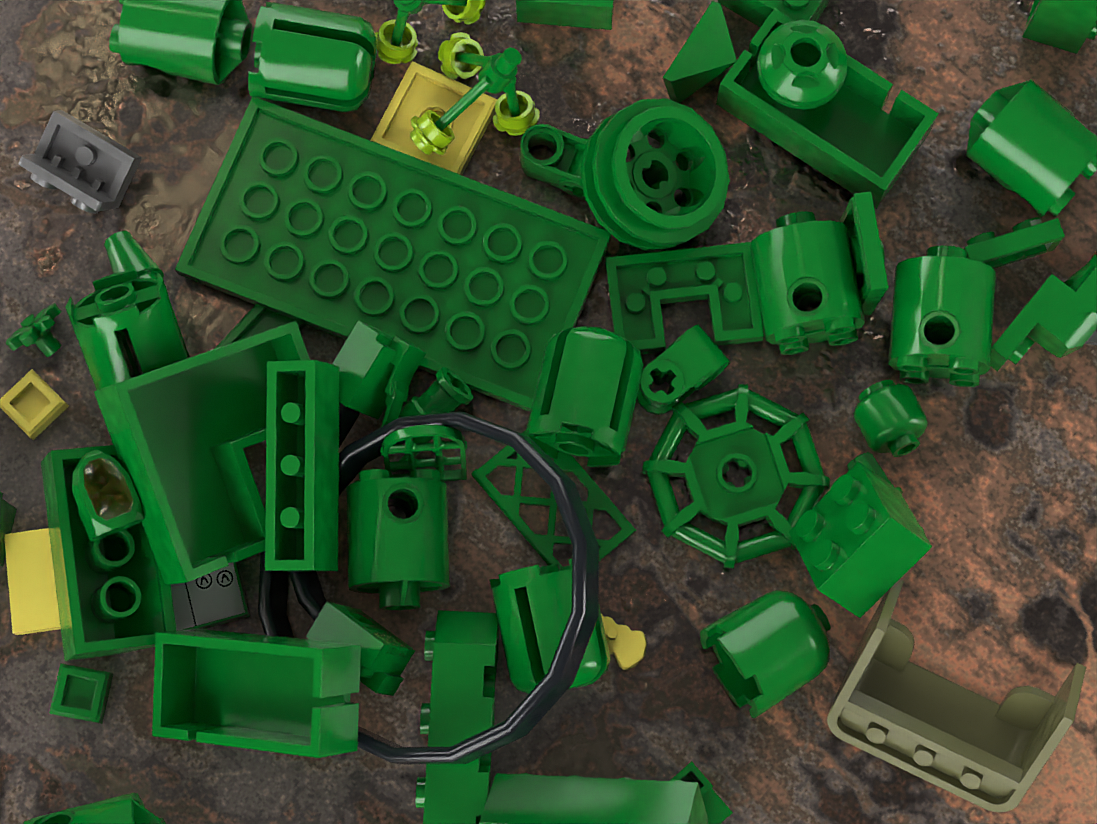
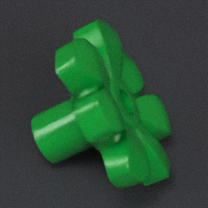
(37, 331)

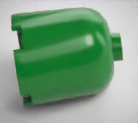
(768, 649)

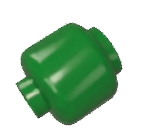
(890, 418)

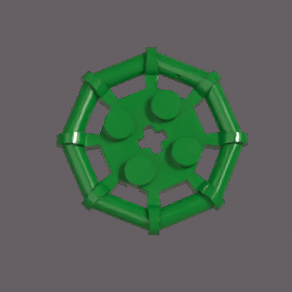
(709, 461)

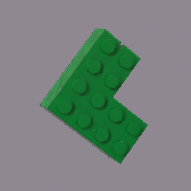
(184, 444)

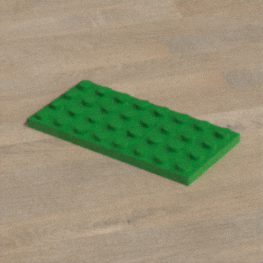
(375, 236)

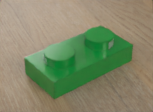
(1026, 240)

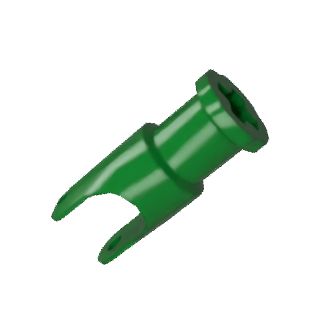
(441, 397)

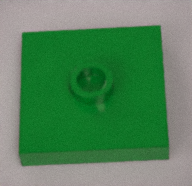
(866, 250)

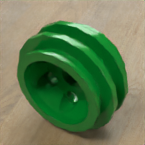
(617, 187)

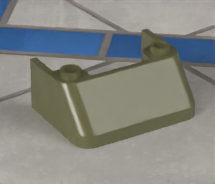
(942, 729)

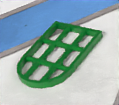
(436, 446)

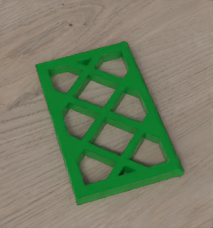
(510, 504)

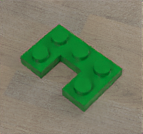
(714, 273)

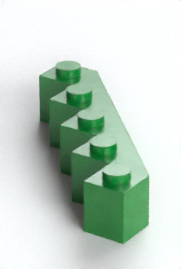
(459, 707)

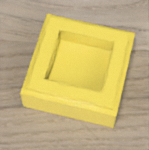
(32, 404)

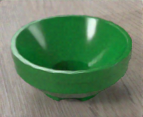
(800, 85)

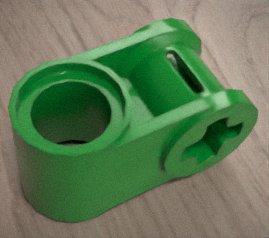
(563, 167)
(686, 366)

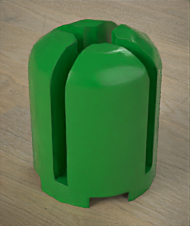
(312, 57)
(126, 321)
(586, 395)
(531, 618)

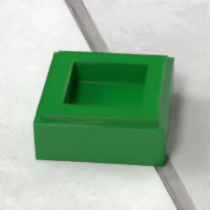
(81, 693)

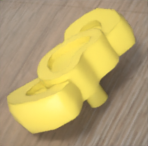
(625, 644)

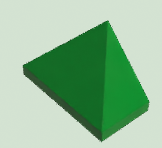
(702, 56)

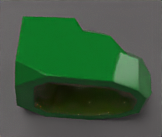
(105, 496)

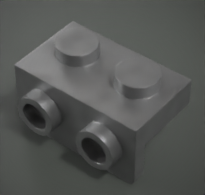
(81, 164)

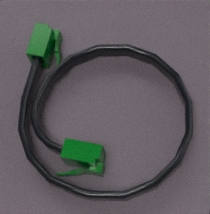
(374, 375)

